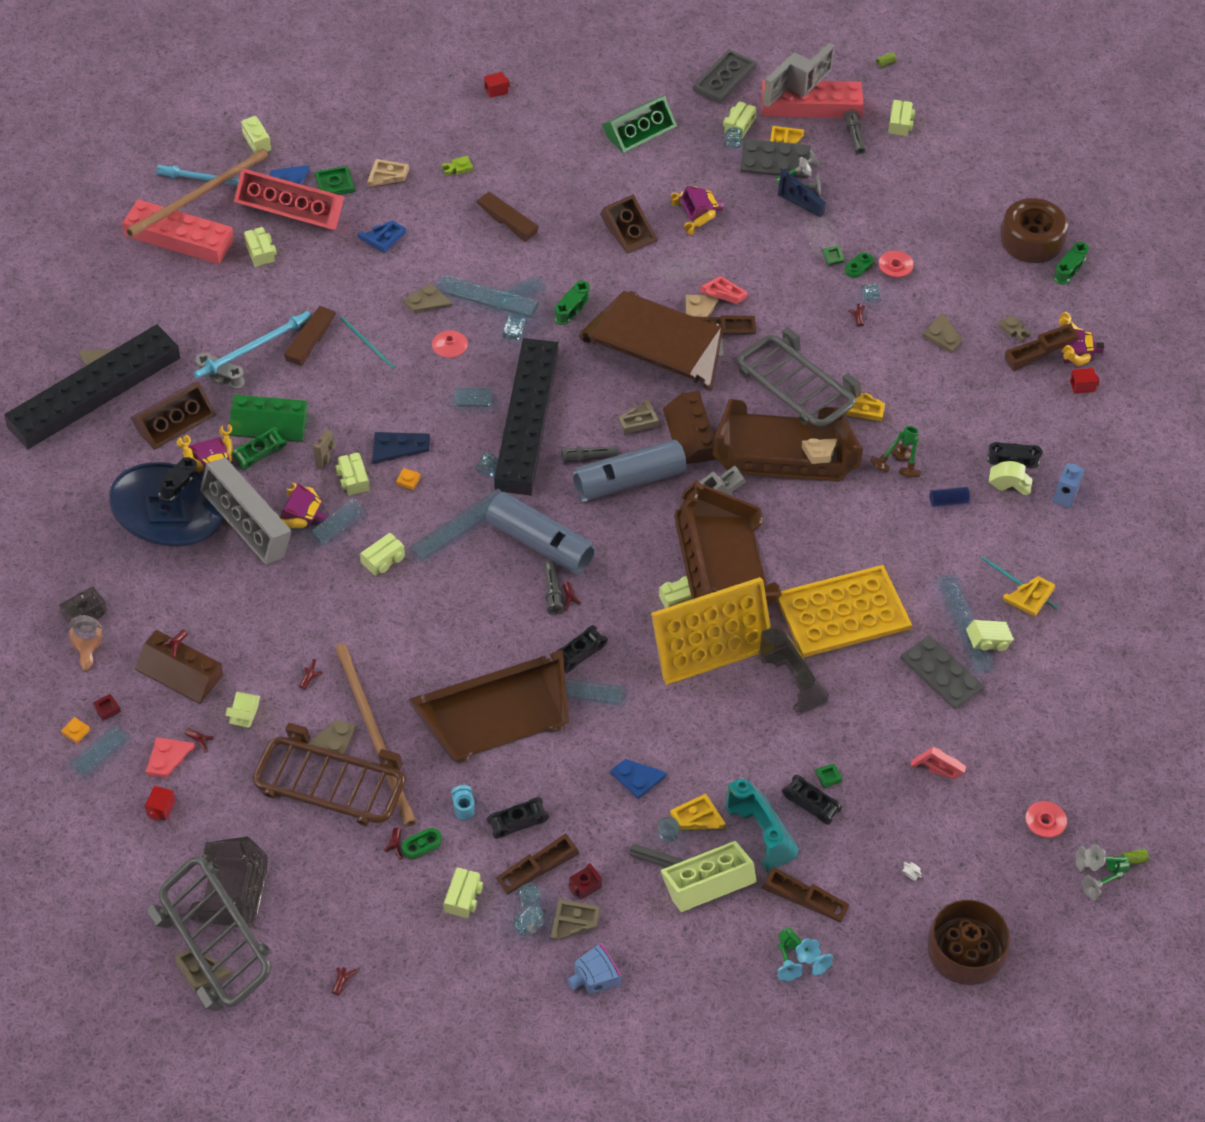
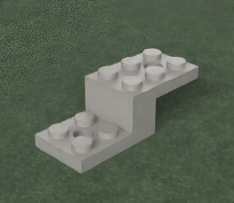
(798, 74)

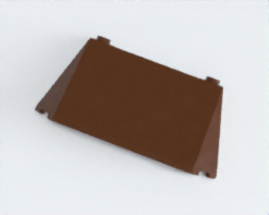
(658, 336)
(774, 444)
(719, 541)
(497, 707)

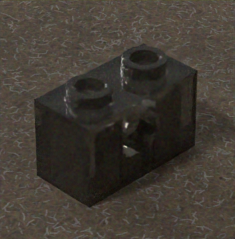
(85, 603)

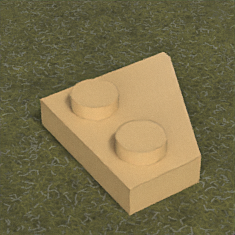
(387, 172)
(700, 305)
(819, 450)

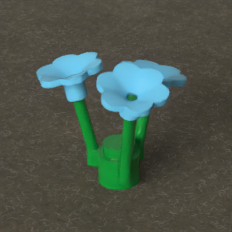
(807, 951)

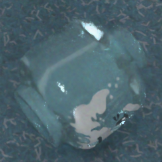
(528, 920)

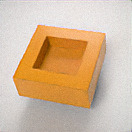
(408, 479)
(75, 730)

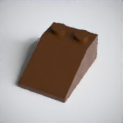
(628, 224)

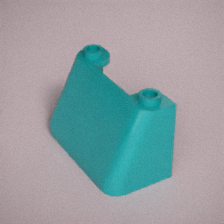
(748, 801)

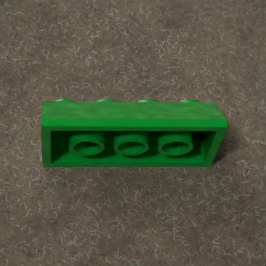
(640, 124)
(256, 415)

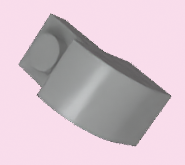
(726, 482)

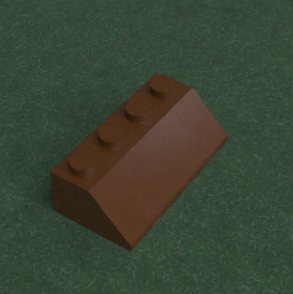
(173, 415)
(690, 426)
(187, 673)

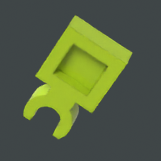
(460, 165)

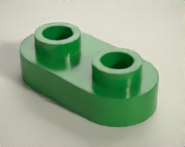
(859, 265)
(421, 843)

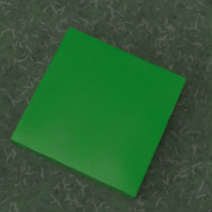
(335, 180)

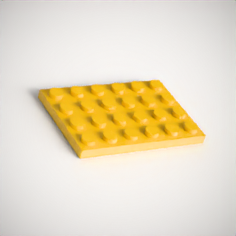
(843, 611)
(711, 630)

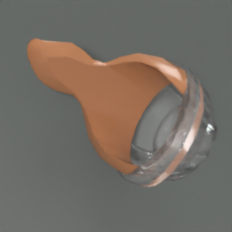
(85, 637)

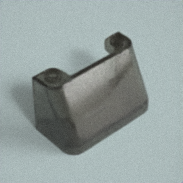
(780, 650)
(241, 873)

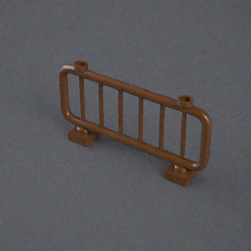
(299, 738)

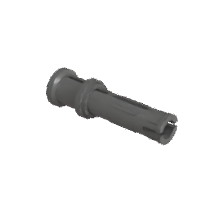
(859, 146)
(579, 453)
(553, 601)

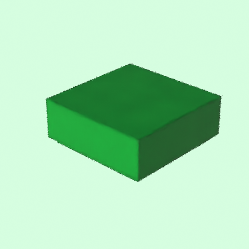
(833, 255)
(828, 775)

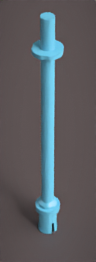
(174, 172)
(294, 323)

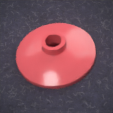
(896, 264)
(449, 348)
(1049, 812)

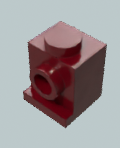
(585, 888)

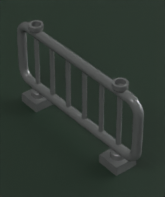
(791, 344)
(166, 916)

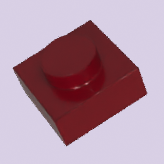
(106, 707)

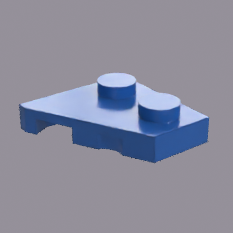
(292, 174)
(383, 236)
(637, 777)

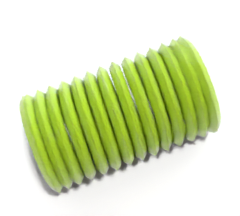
(888, 60)
(1142, 852)

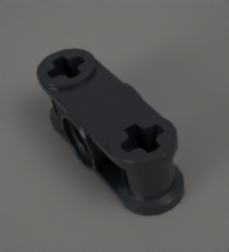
(1015, 453)
(177, 479)
(589, 641)
(821, 807)
(528, 811)

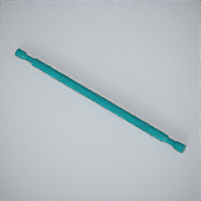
(367, 342)
(1012, 578)

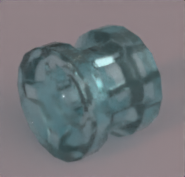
(733, 137)
(870, 292)
(487, 464)
(672, 829)
(531, 891)

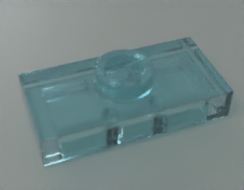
(514, 326)

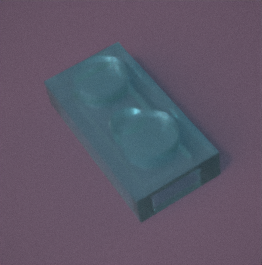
(472, 397)

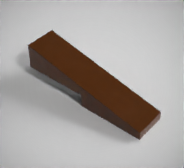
(509, 216)
(734, 324)
(309, 335)
(1044, 345)
(538, 864)
(800, 893)

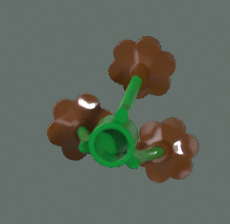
(902, 452)

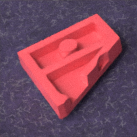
(724, 290)
(167, 755)
(939, 763)

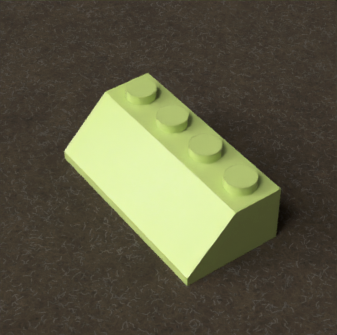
(709, 876)

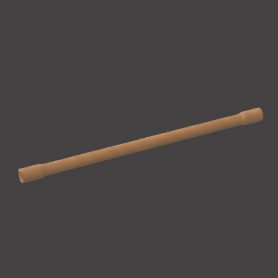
(140, 226)
(345, 659)

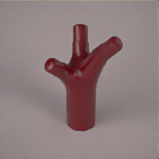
(858, 315)
(569, 595)
(176, 641)
(309, 675)
(200, 738)
(394, 843)
(342, 977)

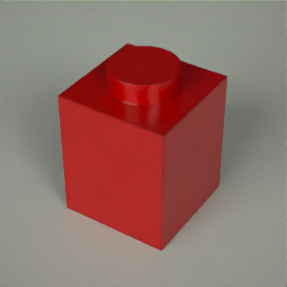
(496, 84)
(1084, 380)
(159, 803)

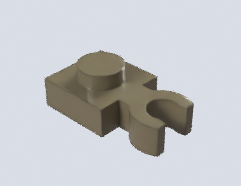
(1013, 326)

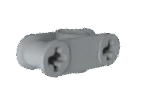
(225, 374)

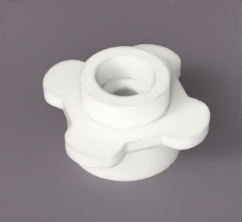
(912, 871)

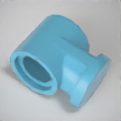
(462, 797)

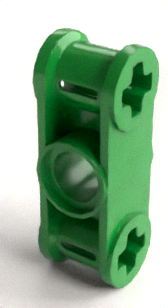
(1071, 263)
(572, 302)
(269, 441)

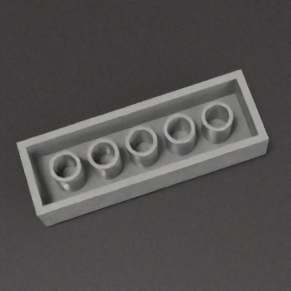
(245, 510)

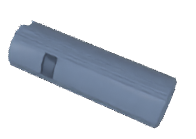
(629, 470)
(540, 533)

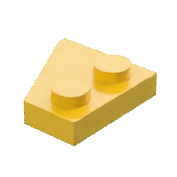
(786, 134)
(867, 408)
(1031, 596)
(698, 815)

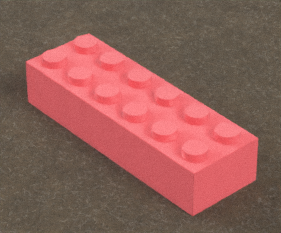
(825, 100)
(289, 199)
(182, 232)

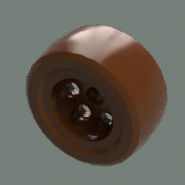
(1030, 241)
(984, 927)

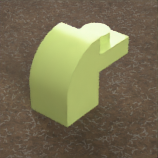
(1010, 474)
(243, 709)

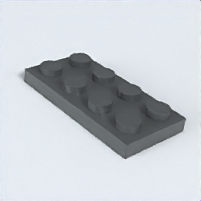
(724, 76)
(772, 157)
(942, 672)

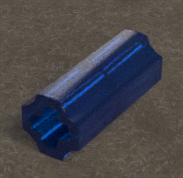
(949, 496)

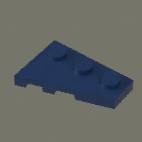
(799, 194)
(394, 445)

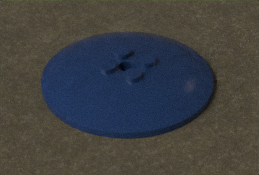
(140, 511)

